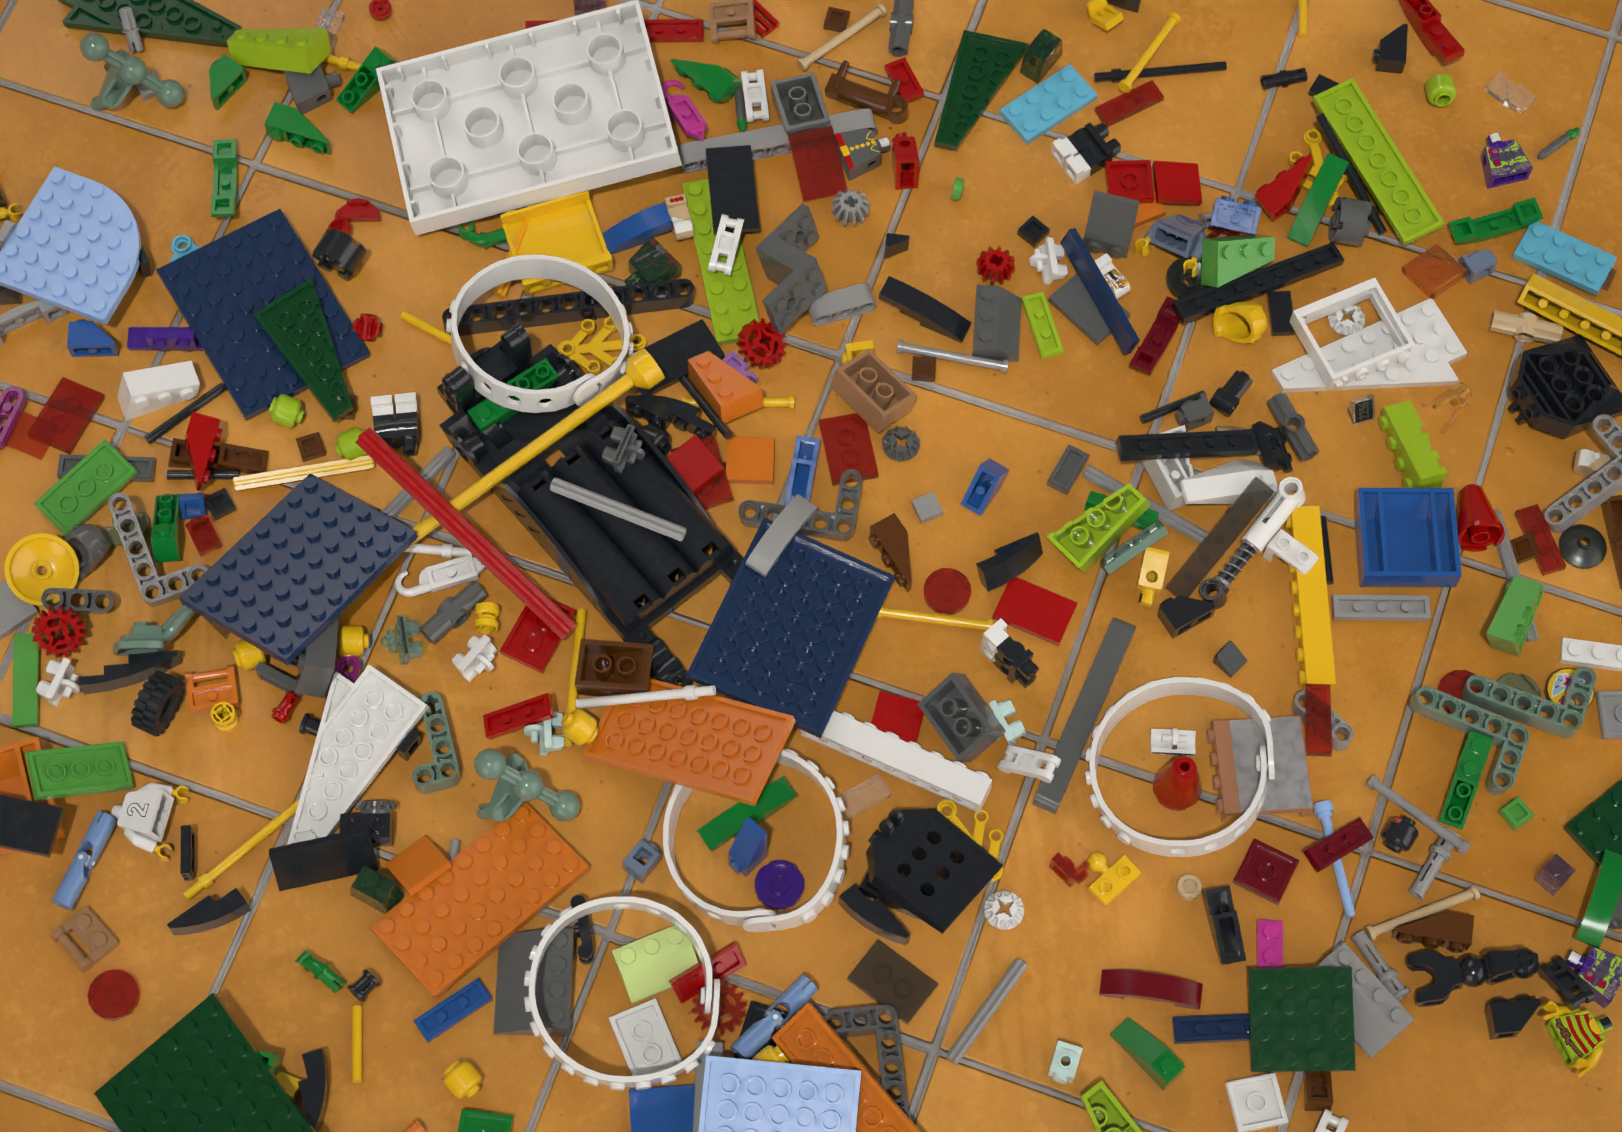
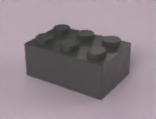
(961, 717)

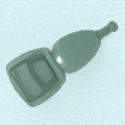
(151, 638)

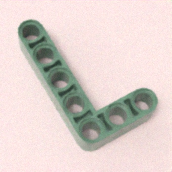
(1535, 704)
(1481, 719)

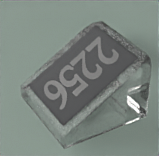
(1361, 409)

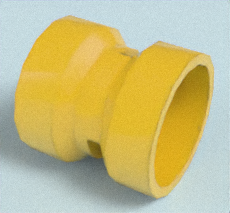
(486, 617)
(228, 721)

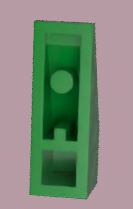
(1148, 1053)

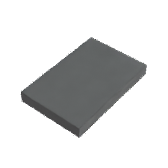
(1078, 307)

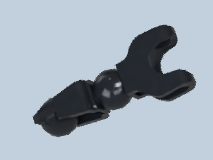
(1469, 971)

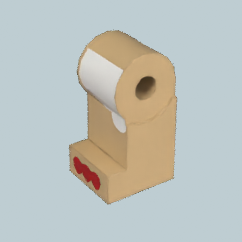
(681, 221)
(1589, 462)

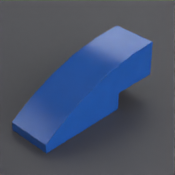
(637, 228)
(803, 468)

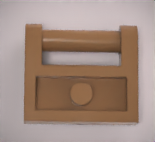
(731, 13)
(92, 934)

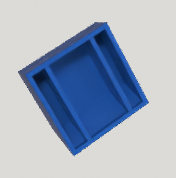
(1407, 537)

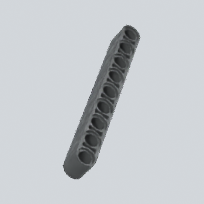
(1085, 713)

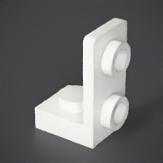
(1290, 551)

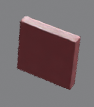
(1266, 871)

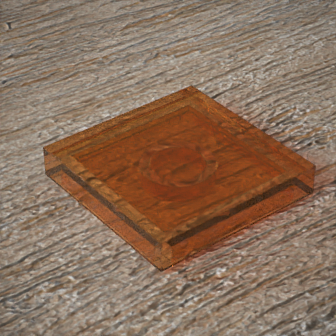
(1434, 271)

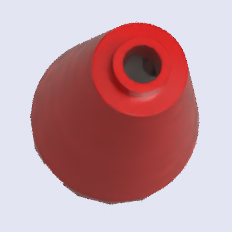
(1477, 520)
(1178, 784)

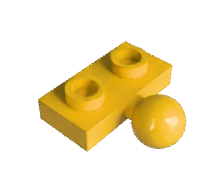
(1112, 879)

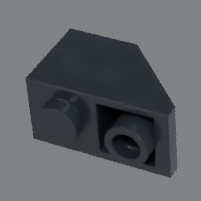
(1509, 1018)

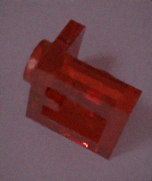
(203, 535)
(1066, 870)

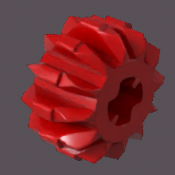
(995, 265)

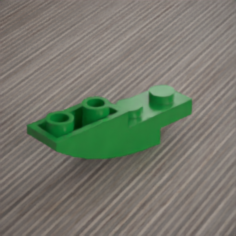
(535, 378)
(1465, 780)

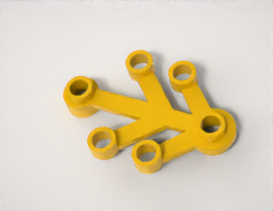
(1314, 146)
(597, 346)
(978, 830)

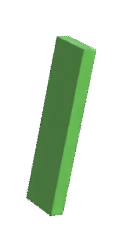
(25, 681)

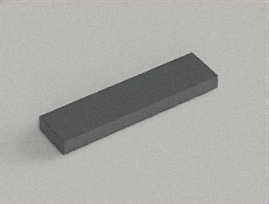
(144, 465)

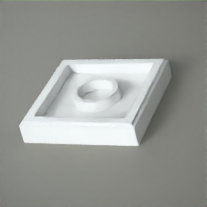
(1256, 1103)

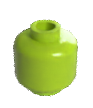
(1440, 90)
(286, 411)
(346, 444)

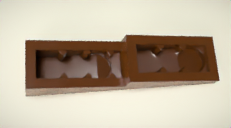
(227, 458)
(1613, 521)
(1317, 1091)

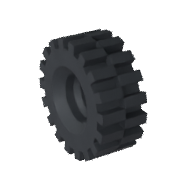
(157, 703)

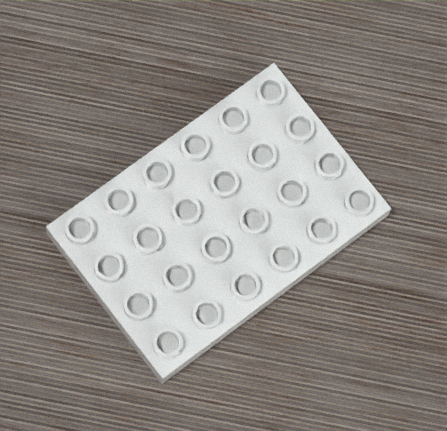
(527, 117)

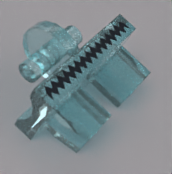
(406, 649)

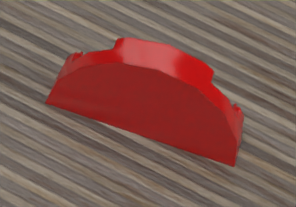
(359, 211)

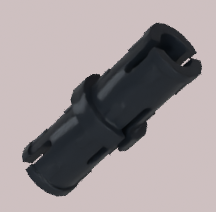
(1283, 78)

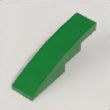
(1317, 200)
(728, 824)

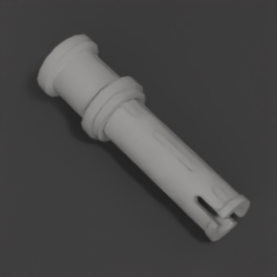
(1439, 854)
(1390, 976)

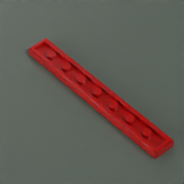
(661, 29)

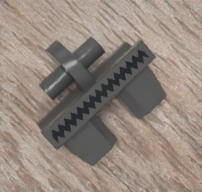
(627, 451)

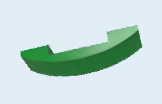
(225, 178)
(1496, 224)
(1602, 900)

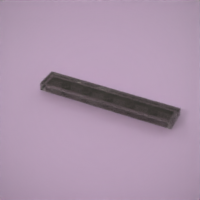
(1219, 538)

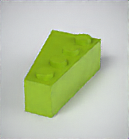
(280, 48)
(1411, 447)
(1099, 527)
(1106, 1112)

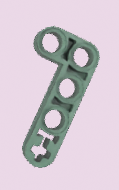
(437, 740)

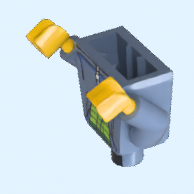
(1177, 235)

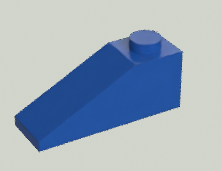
(748, 848)

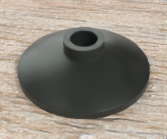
(1176, 276)
(1578, 554)

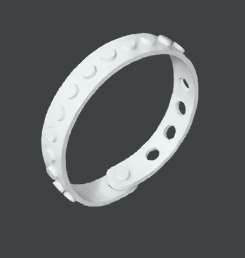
(550, 268)
(1169, 687)
(761, 919)
(707, 997)

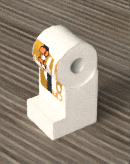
(1115, 280)

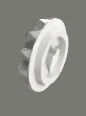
(1347, 327)
(1004, 921)

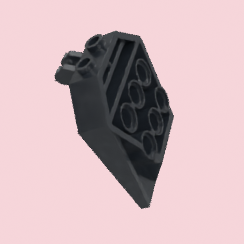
(1562, 388)
(906, 835)

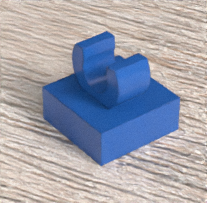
(192, 505)

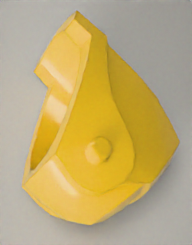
(1240, 322)

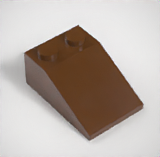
(613, 667)

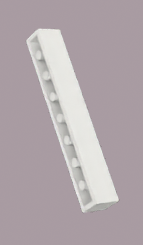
(905, 760)

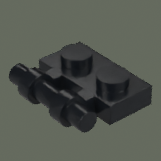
(1272, 447)

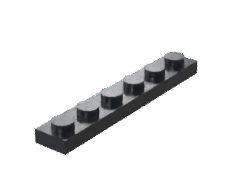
(1187, 445)

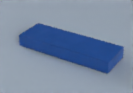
(452, 1010)

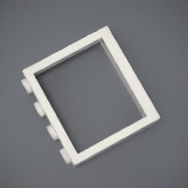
(1366, 290)

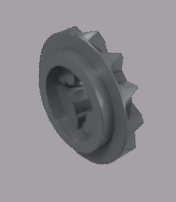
(900, 452)
(375, 806)

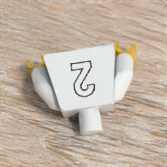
(146, 815)

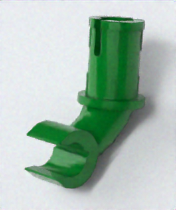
(482, 239)
(320, 970)

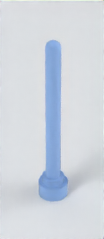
(1323, 811)

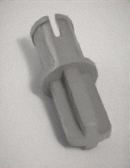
(130, 29)

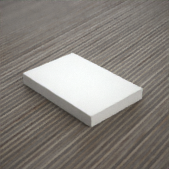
(645, 1039)

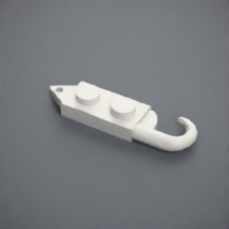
(442, 576)

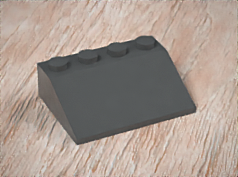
(552, 986)

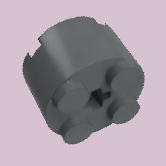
(1349, 221)

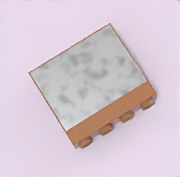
(1237, 779)

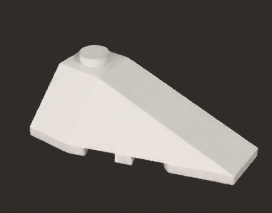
(1225, 482)

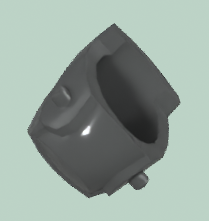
(89, 546)

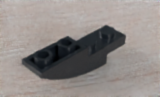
(667, 410)

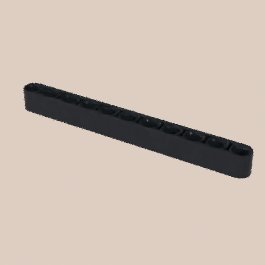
(580, 309)

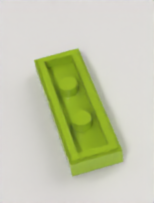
(1042, 325)

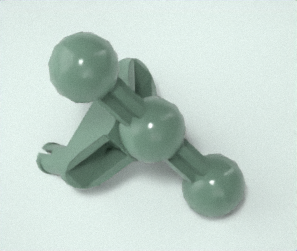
(123, 73)
(519, 785)

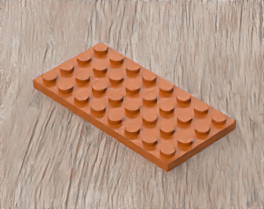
(694, 743)
(479, 900)

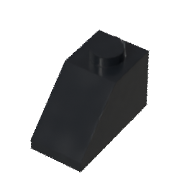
(1392, 51)
(1183, 614)

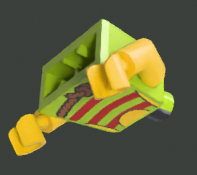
(1577, 1035)

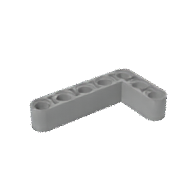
(1598, 480)
(145, 559)

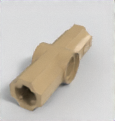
(1525, 327)

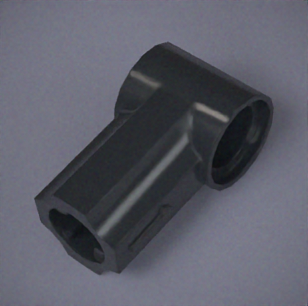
(1228, 397)

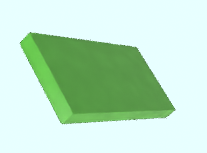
(86, 487)
(78, 770)

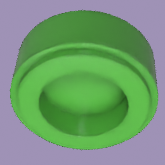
(957, 189)

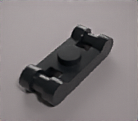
(582, 931)
(1565, 982)

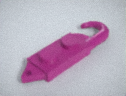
(684, 111)

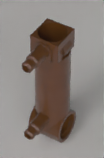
(864, 97)

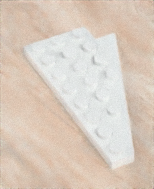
(1428, 366)
(353, 743)

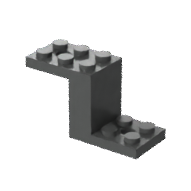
(791, 268)

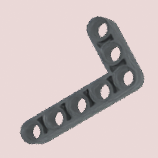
(832, 520)
(881, 1032)

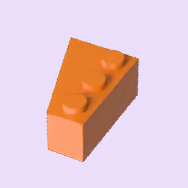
(724, 387)

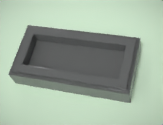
(1068, 469)
(276, 678)

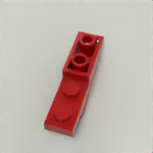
(1430, 30)

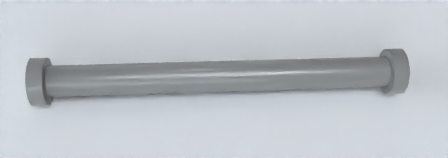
(952, 356)
(1463, 846)

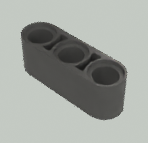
(89, 605)

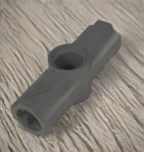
(900, 27)
(1298, 438)
(453, 612)

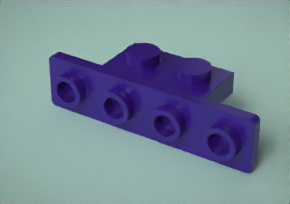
(162, 338)

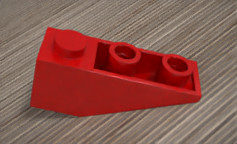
(1282, 192)
(199, 442)

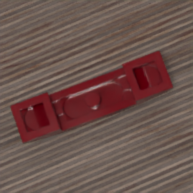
(1157, 339)
(1151, 986)

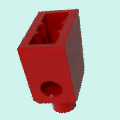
(905, 151)

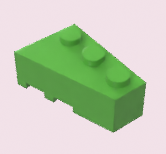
(1234, 256)
(1515, 615)

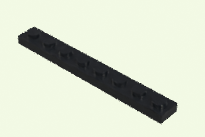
(1258, 282)

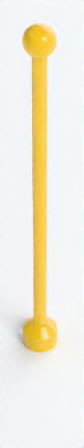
(639, 372)

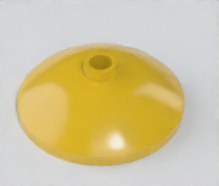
(39, 551)

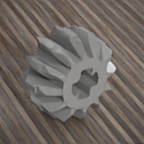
(850, 207)

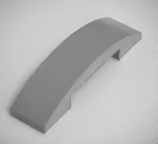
(28, 313)
(780, 534)

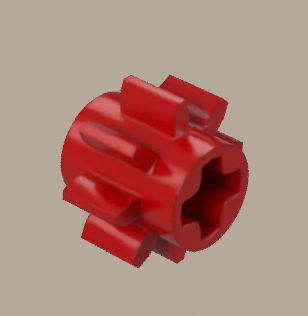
(367, 326)

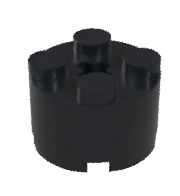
(339, 253)

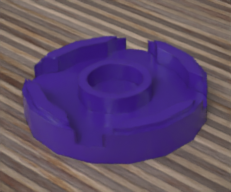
(779, 885)

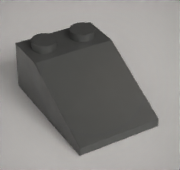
(799, 103)
(1110, 224)

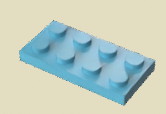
(1048, 104)
(1565, 257)

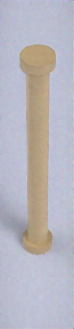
(879, 10)
(1471, 893)

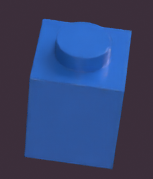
(88, 340)
(984, 486)

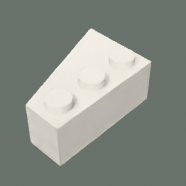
(156, 388)
(1168, 474)

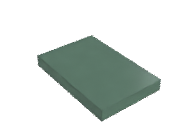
(1134, 546)

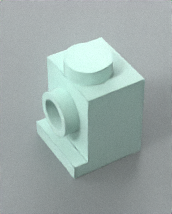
(1068, 1052)

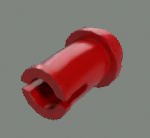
(285, 708)

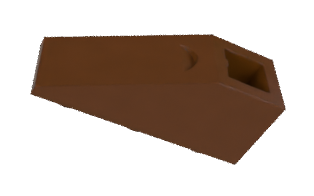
(892, 542)
(1444, 930)

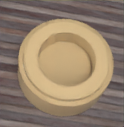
(1188, 887)

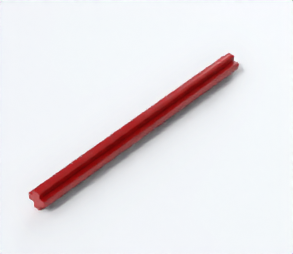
(466, 533)

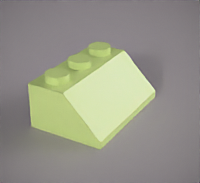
(652, 962)

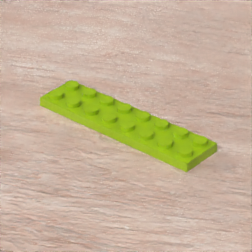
(1378, 162)
(728, 297)

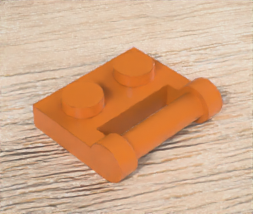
(205, 697)

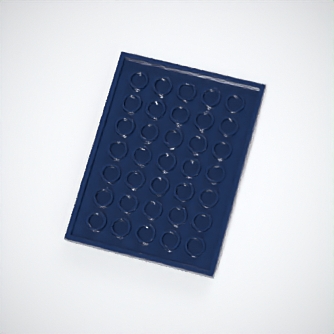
(232, 280)
(298, 568)
(794, 633)

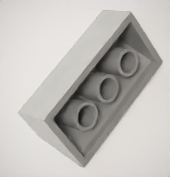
(1376, 1011)

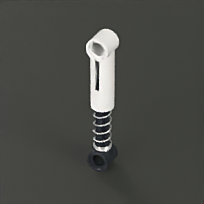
(1255, 539)

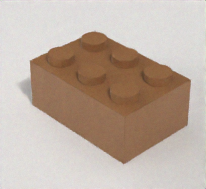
(873, 390)

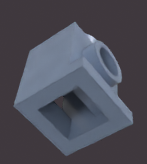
(1478, 264)
(641, 851)

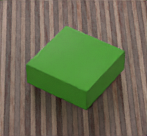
(1516, 813)

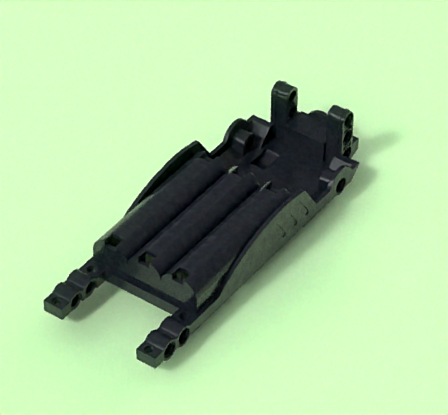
(599, 552)

